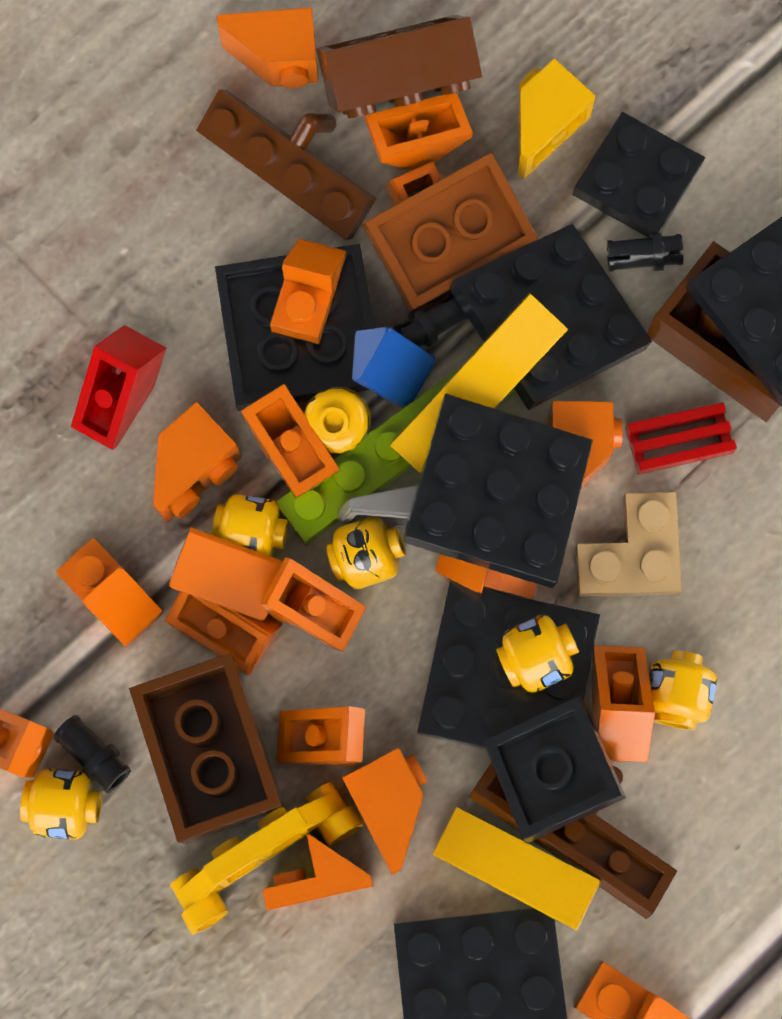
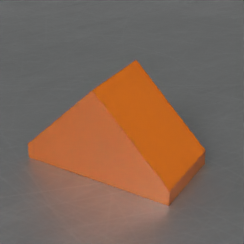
(419, 131)

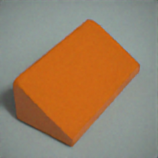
(224, 573)
(224, 630)

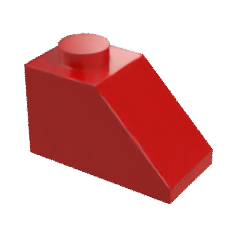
(117, 385)

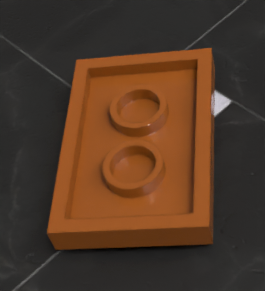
(449, 230)

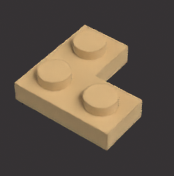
(646, 561)

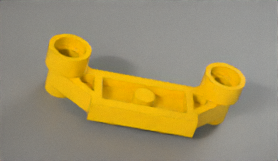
(236, 858)

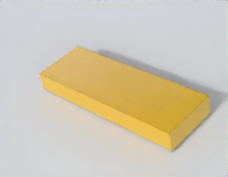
(517, 868)

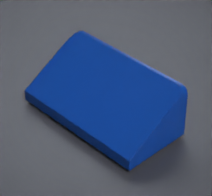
(390, 364)

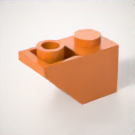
(188, 460)

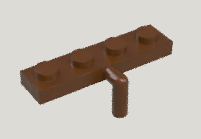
(287, 161)
(595, 848)

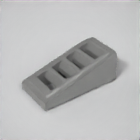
(390, 505)

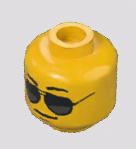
(365, 552)

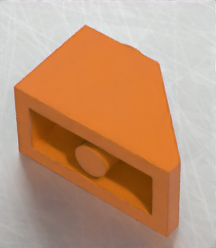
(273, 44)
(592, 421)
(622, 702)
(389, 802)

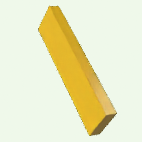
(488, 373)

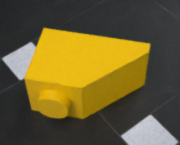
(548, 113)

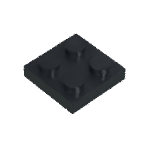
(638, 175)
(554, 769)

